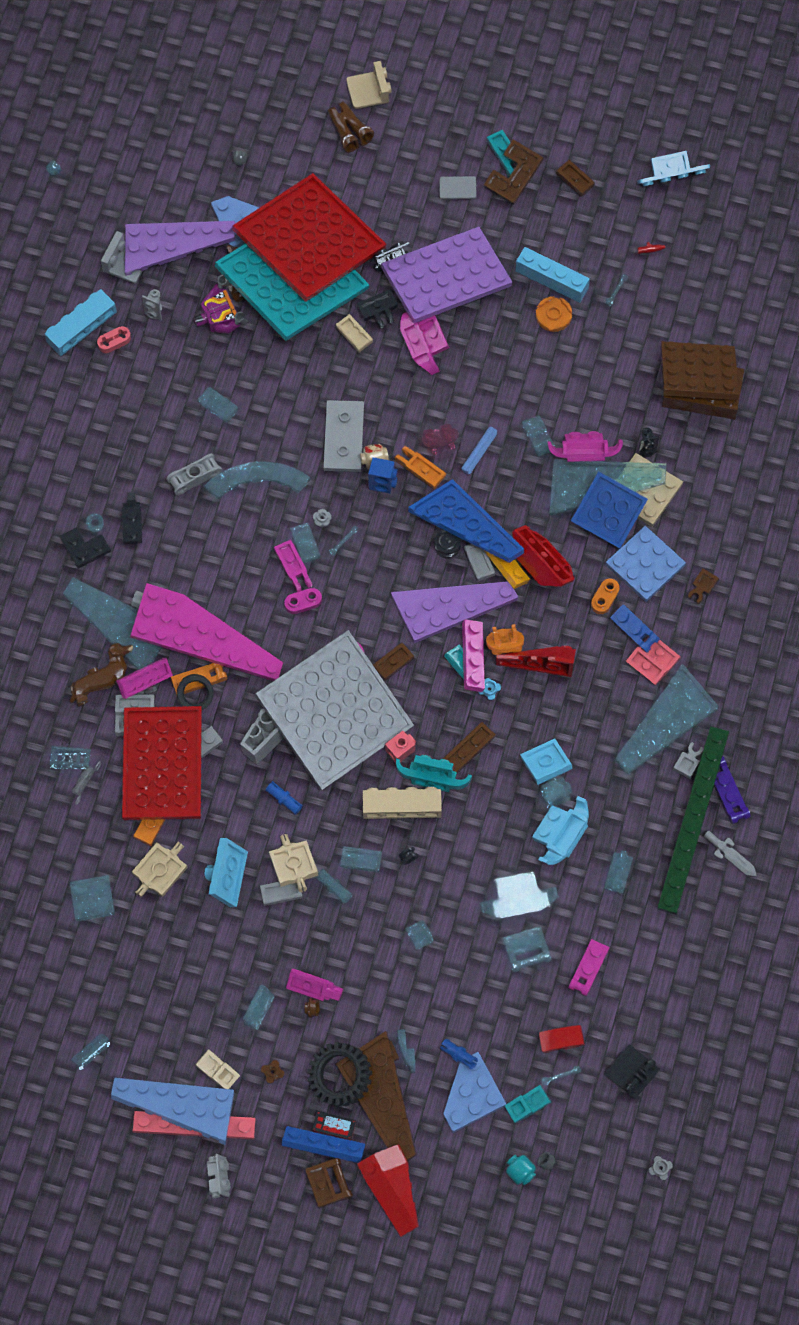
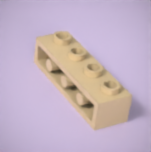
(402, 803)

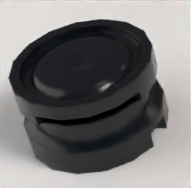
(447, 544)

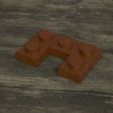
(527, 165)

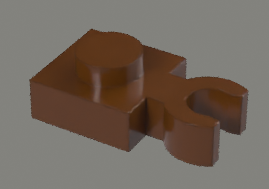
(704, 584)

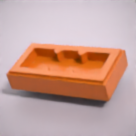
(148, 830)

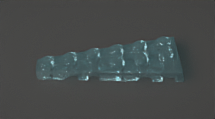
(573, 479)
(112, 619)
(672, 715)

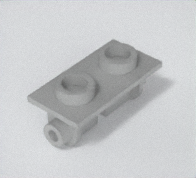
(152, 305)
(218, 1167)

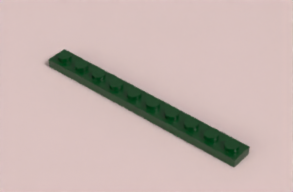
(693, 820)

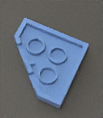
(232, 210)
(472, 1096)

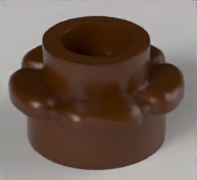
(312, 1008)

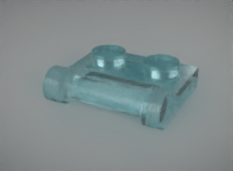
(523, 943)

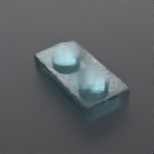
(361, 859)

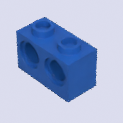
(382, 475)

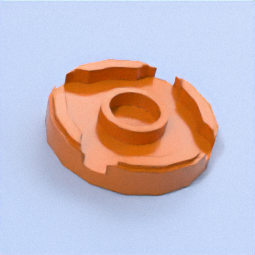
(553, 314)

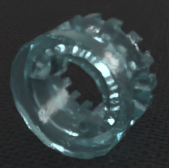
(89, 524)

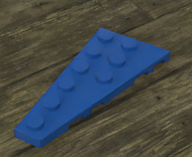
(460, 515)

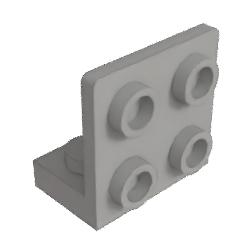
(114, 259)

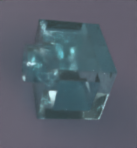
(556, 791)

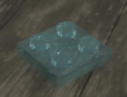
(92, 898)

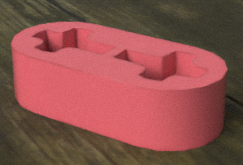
(114, 340)

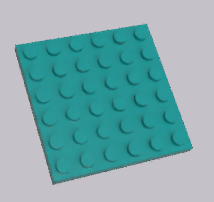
(277, 300)

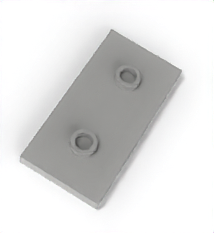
(343, 436)

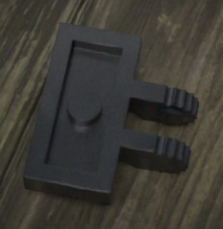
(378, 305)

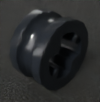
(408, 855)

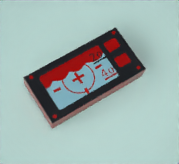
(334, 1125)

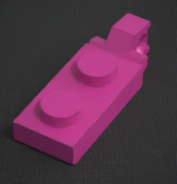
(313, 986)

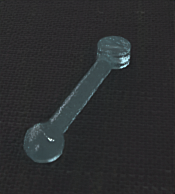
(609, 301)
(333, 551)
(545, 1081)

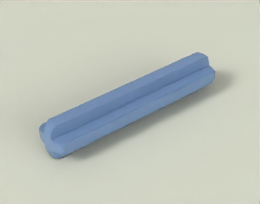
(479, 450)

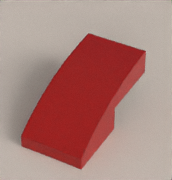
(561, 1038)

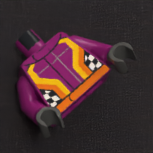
(219, 310)

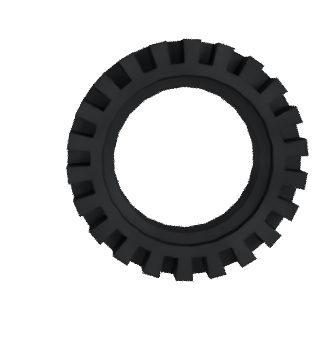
(317, 1070)

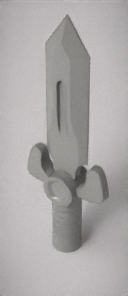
(731, 854)

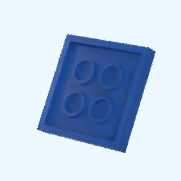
(609, 509)

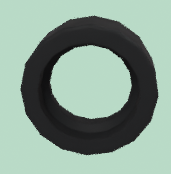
(192, 678)

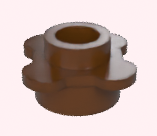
(270, 1078)

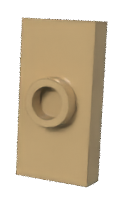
(354, 333)

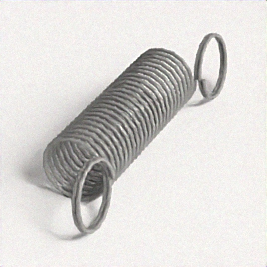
(81, 781)

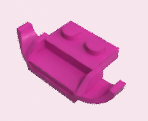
(423, 340)
(585, 447)

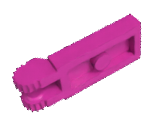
(292, 564)

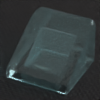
(419, 934)

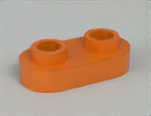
(605, 595)

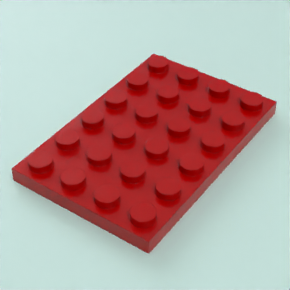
(162, 763)

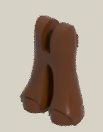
(348, 140)

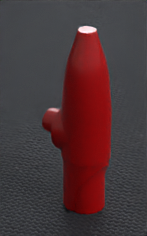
(649, 248)

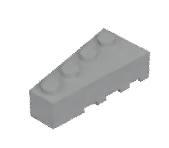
(260, 738)

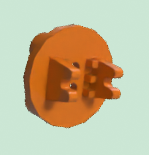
(505, 640)

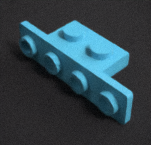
(671, 165)

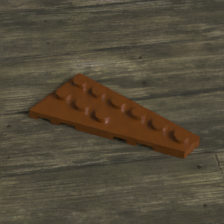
(384, 1098)

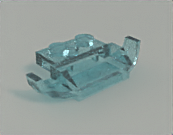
(518, 896)

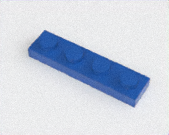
(323, 1144)

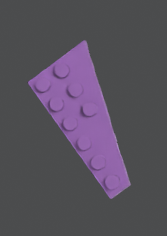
(439, 609)

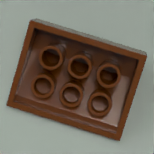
(708, 406)

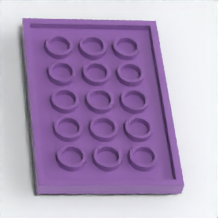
(446, 274)

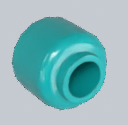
(520, 1169)

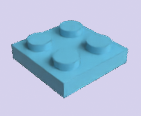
(546, 761)

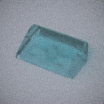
(258, 1008)
(90, 1051)

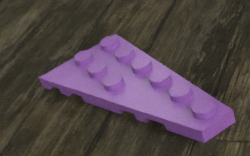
(167, 242)

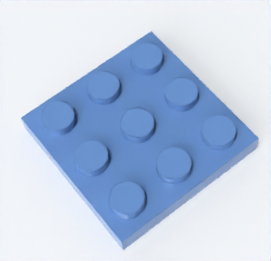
(645, 563)

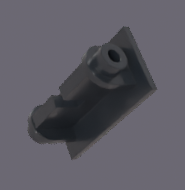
(648, 444)

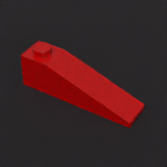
(545, 660)
(390, 1183)

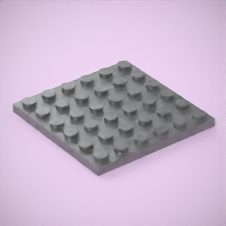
(334, 710)

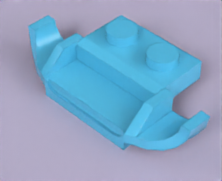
(562, 831)

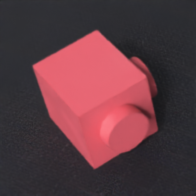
(400, 746)

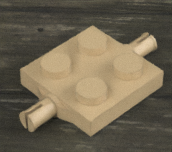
(293, 863)
(159, 869)

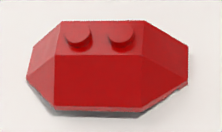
(542, 559)

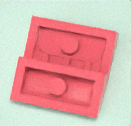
(655, 663)

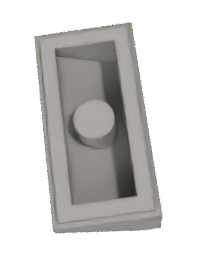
(458, 187)

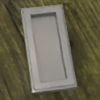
(479, 562)
(274, 893)

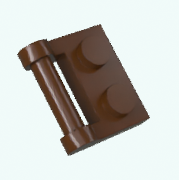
(322, 1185)

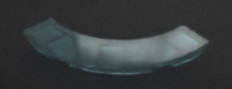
(256, 472)

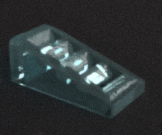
(56, 750)

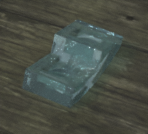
(537, 435)
(407, 1054)

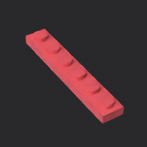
(153, 1124)

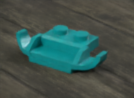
(432, 773)

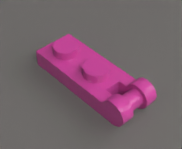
(589, 967)

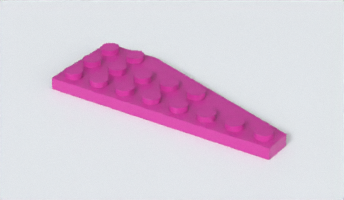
(187, 628)

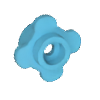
(494, 688)

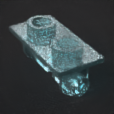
(618, 872)

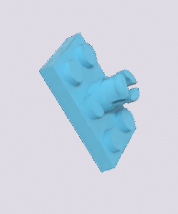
(227, 872)

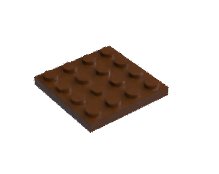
(699, 370)

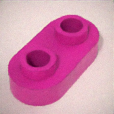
(303, 601)

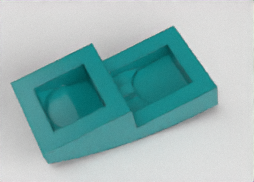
(528, 1104)

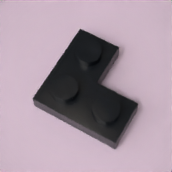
(84, 552)

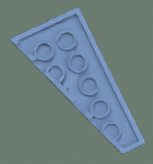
(186, 1106)

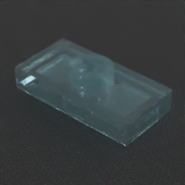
(218, 404)
(305, 542)

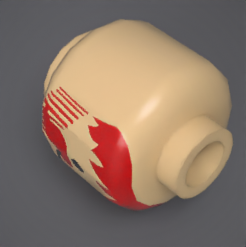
(375, 451)

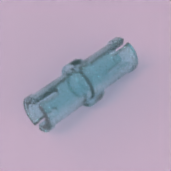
(334, 886)

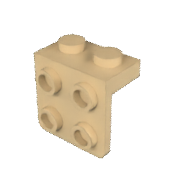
(369, 88)

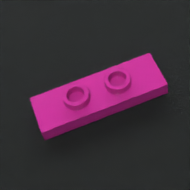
(144, 678)

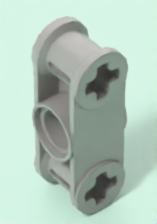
(183, 481)

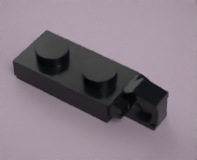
(132, 520)

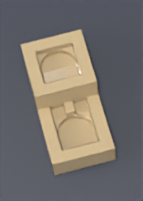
(217, 1070)

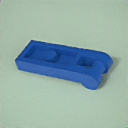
(634, 628)

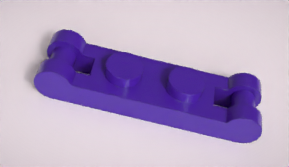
(730, 795)

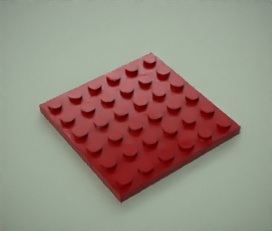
(309, 237)

